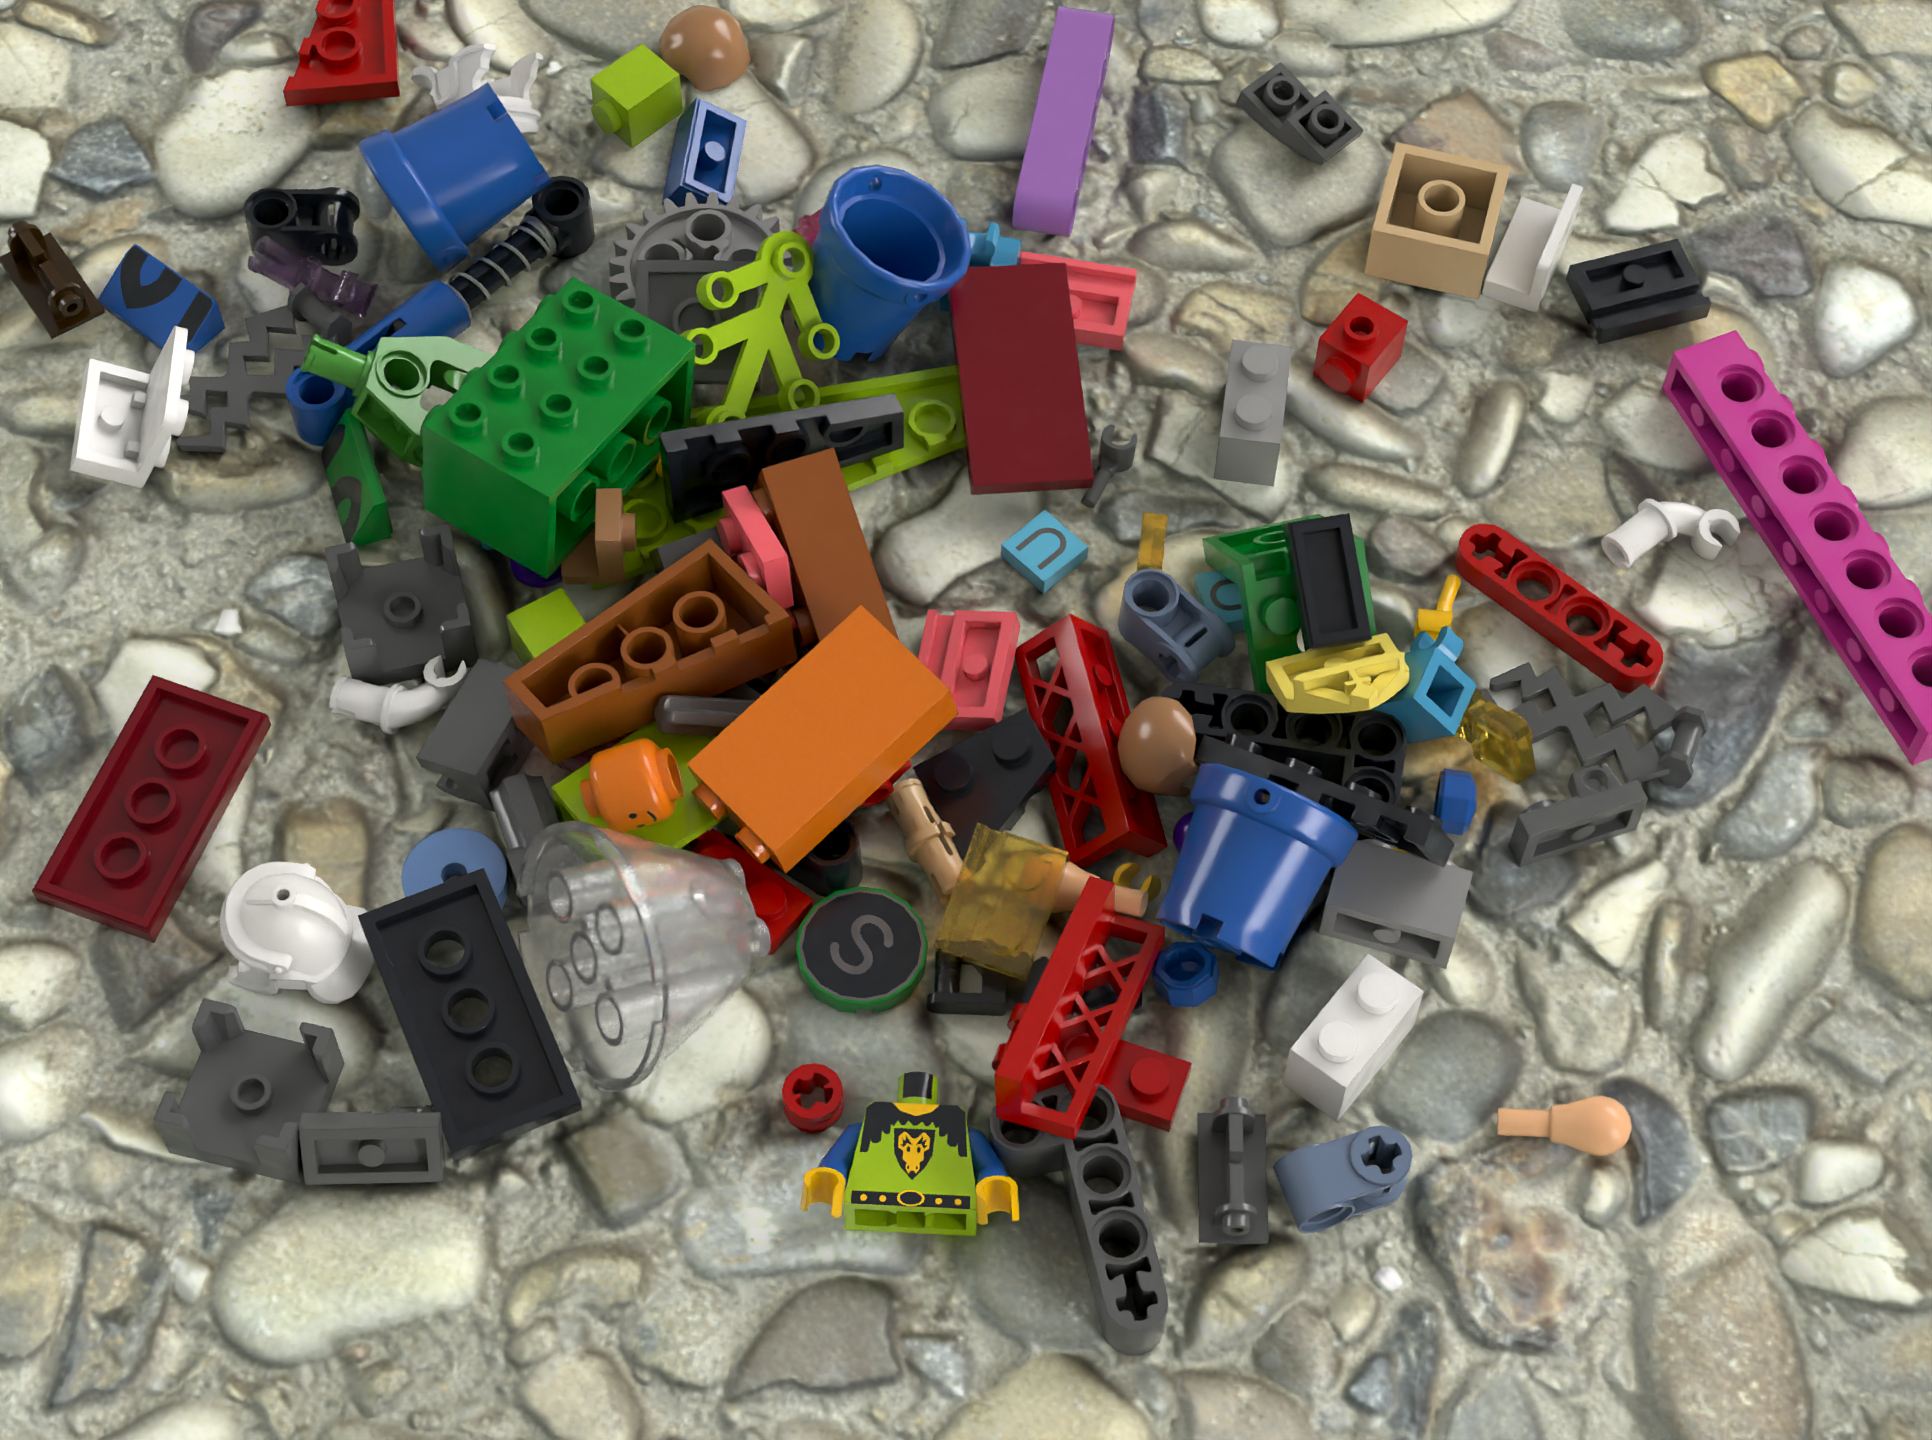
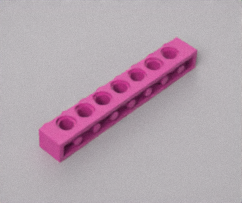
(1811, 530)

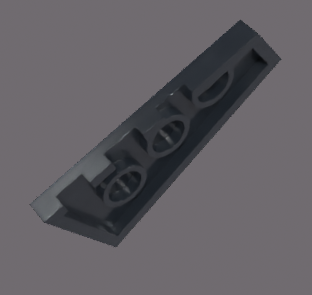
(730, 454)

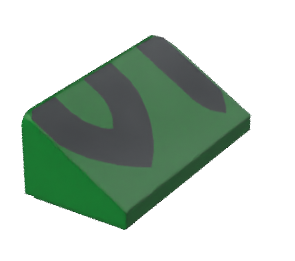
(355, 483)

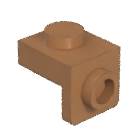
(602, 553)

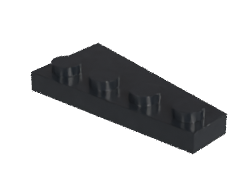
(1403, 829)

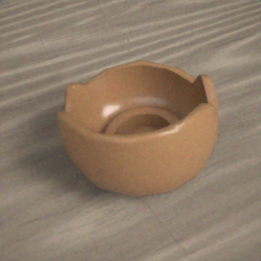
(705, 47)
(1158, 747)

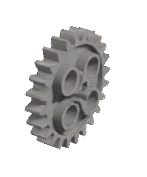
(690, 234)

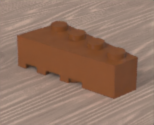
(824, 544)
(679, 634)

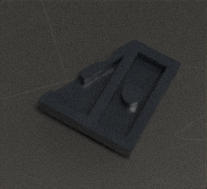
(988, 777)

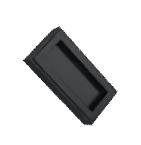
(1327, 582)

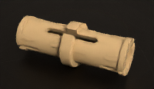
(926, 837)

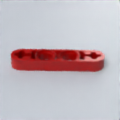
(1565, 600)

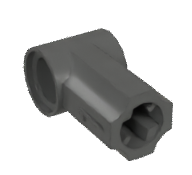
(522, 811)

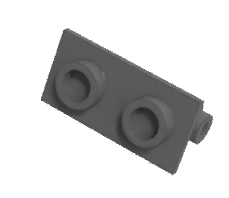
(1232, 1175)

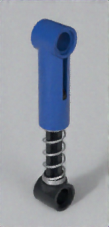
(554, 227)

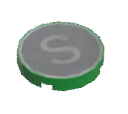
(861, 950)

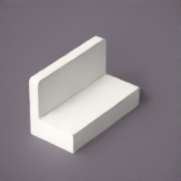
(1531, 251)

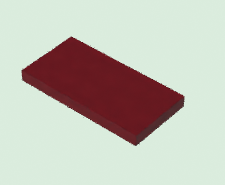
(1019, 380)
(152, 808)

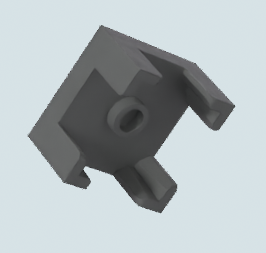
(670, 298)
(402, 611)
(249, 1094)

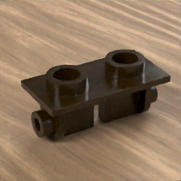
(48, 280)

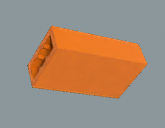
(821, 740)

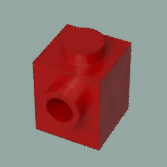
(1359, 347)

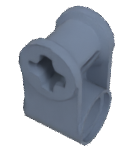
(1177, 637)
(1332, 1181)

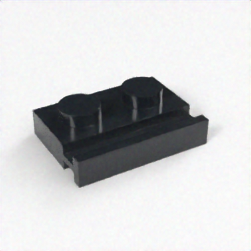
(1638, 291)

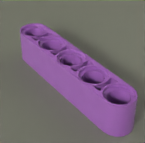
(1063, 122)

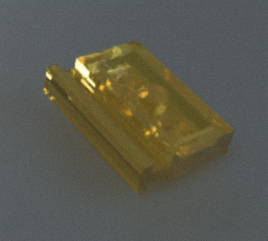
(1002, 901)

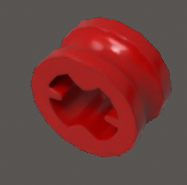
(821, 1115)

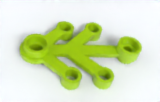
(763, 328)

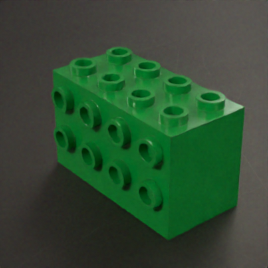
(551, 420)

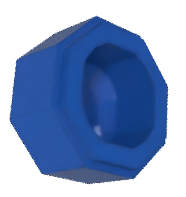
(1455, 800)
(1185, 974)

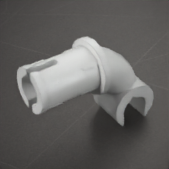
(1662, 522)
(395, 705)

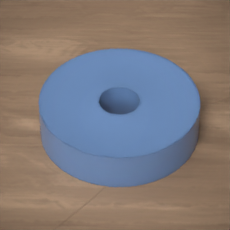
(451, 854)

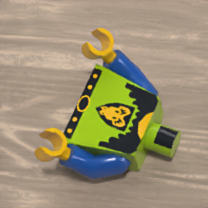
(912, 1168)

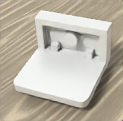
(131, 414)

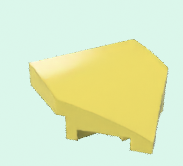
(1339, 677)

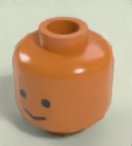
(632, 785)

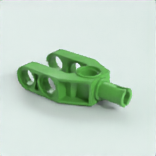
(402, 361)

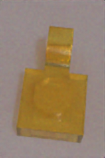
(1498, 738)

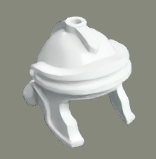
(465, 76)
(293, 934)

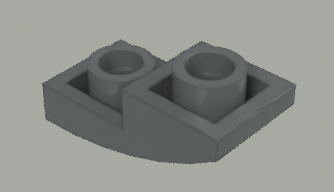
(1296, 118)

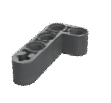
(1098, 1216)

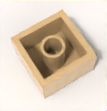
(1436, 220)

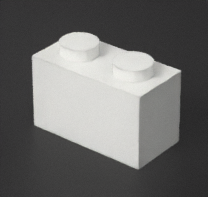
(1352, 1037)

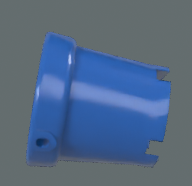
(455, 173)
(883, 256)
(1251, 865)

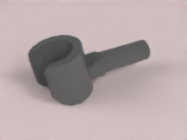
(1111, 460)

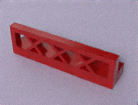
(1100, 709)
(1059, 996)

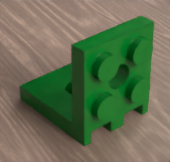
(1261, 568)

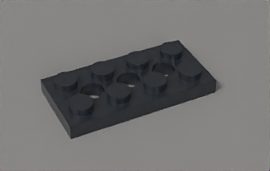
(449, 1053)

